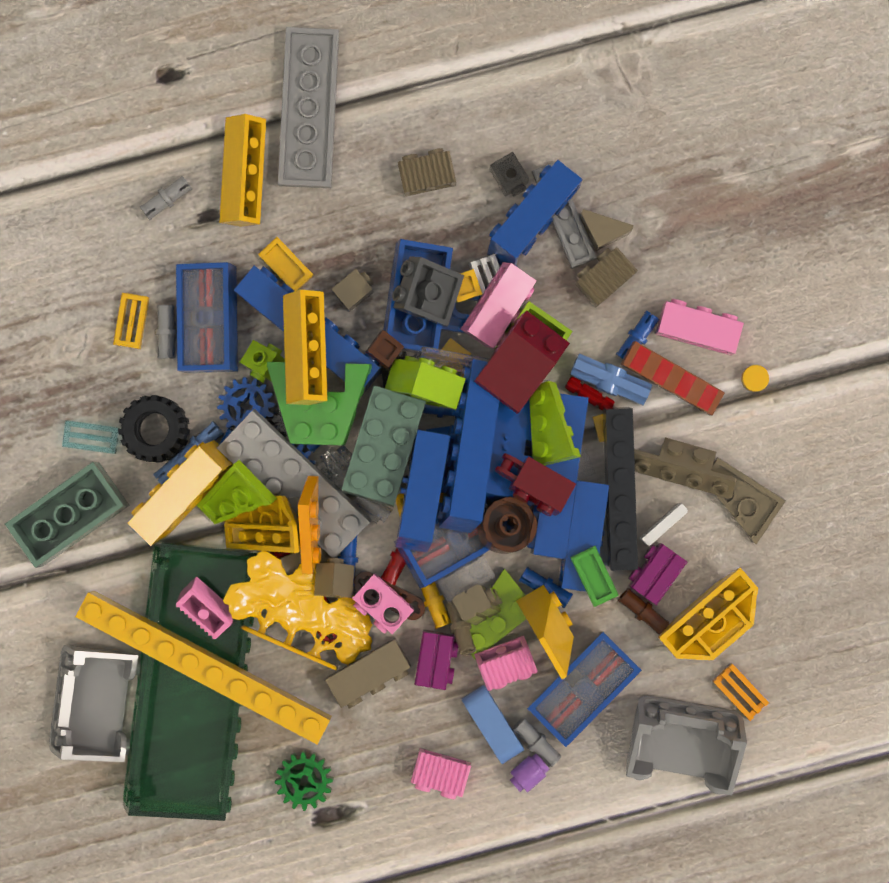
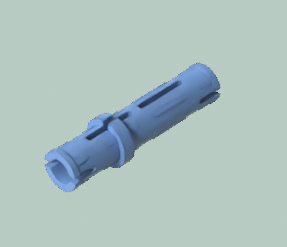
(209, 434)

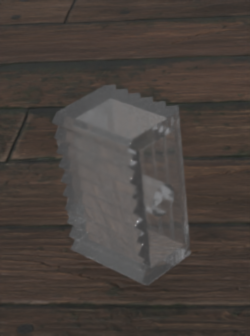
(465, 577)

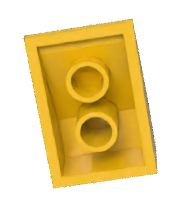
(549, 626)

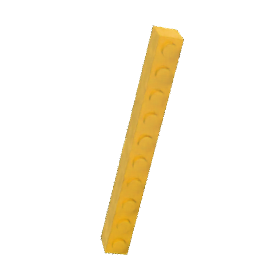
(203, 666)

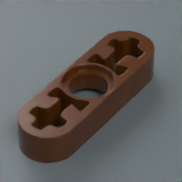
(410, 597)

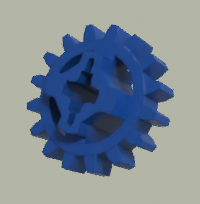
(250, 393)

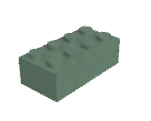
(383, 446)
(67, 514)

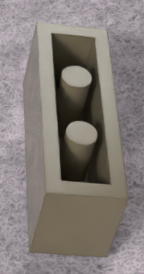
(368, 674)

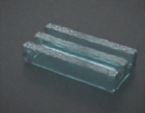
(113, 440)

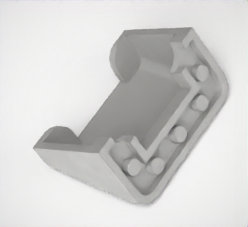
(91, 704)
(687, 742)

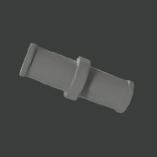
(165, 197)
(165, 331)
(537, 742)

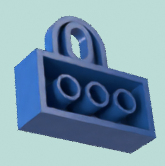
(411, 330)

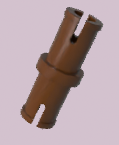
(643, 611)

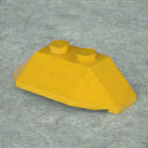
(265, 528)
(713, 619)

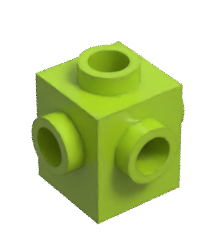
(257, 358)

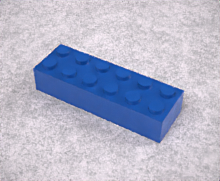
(266, 296)
(469, 455)
(553, 530)

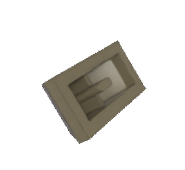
(603, 229)

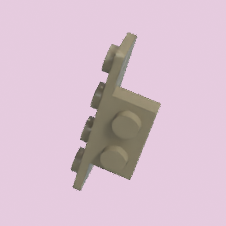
(685, 466)

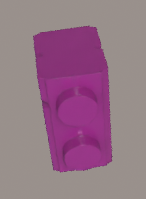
(656, 573)
(435, 660)

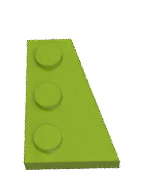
(549, 429)
(234, 494)
(498, 626)

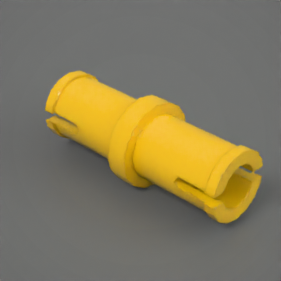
(435, 604)

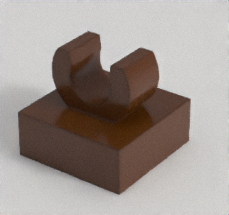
(384, 349)

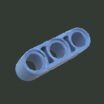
(492, 724)

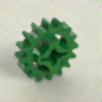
(293, 775)

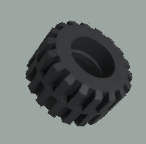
(132, 423)

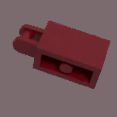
(536, 484)

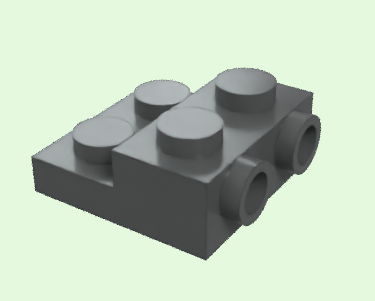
(427, 290)

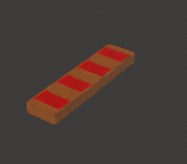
(672, 378)

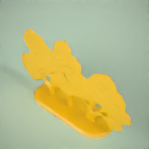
(296, 608)

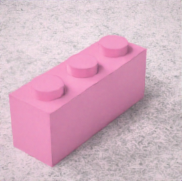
(499, 305)
(699, 327)

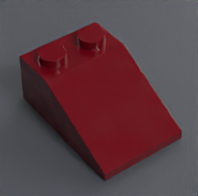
(521, 361)

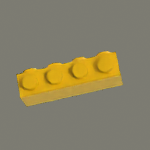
(242, 170)
(305, 347)

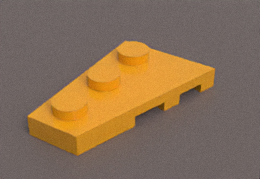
(308, 525)

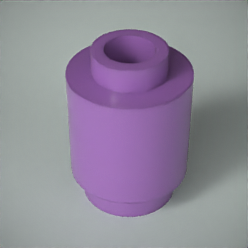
(529, 773)

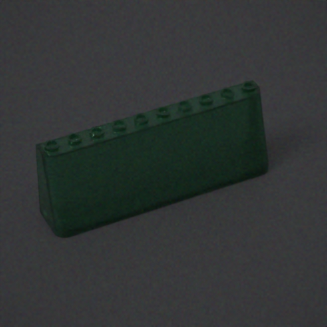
(180, 727)

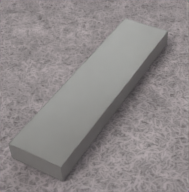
(570, 231)

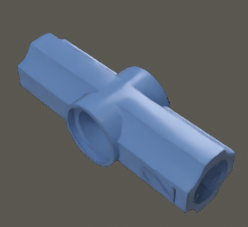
(611, 379)

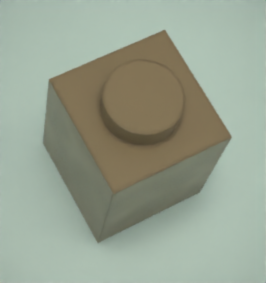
(353, 289)
(334, 579)

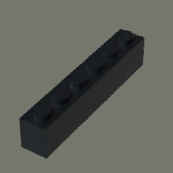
(621, 499)

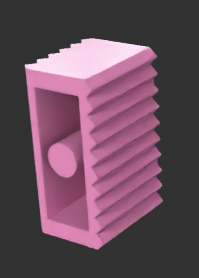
(205, 608)
(506, 663)
(440, 773)

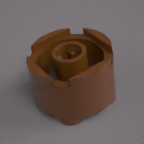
(519, 517)

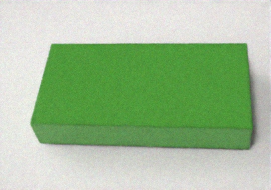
(594, 576)

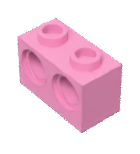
(387, 598)

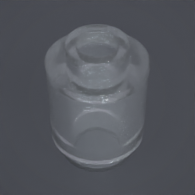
(373, 510)

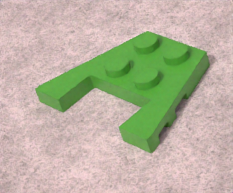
(326, 421)

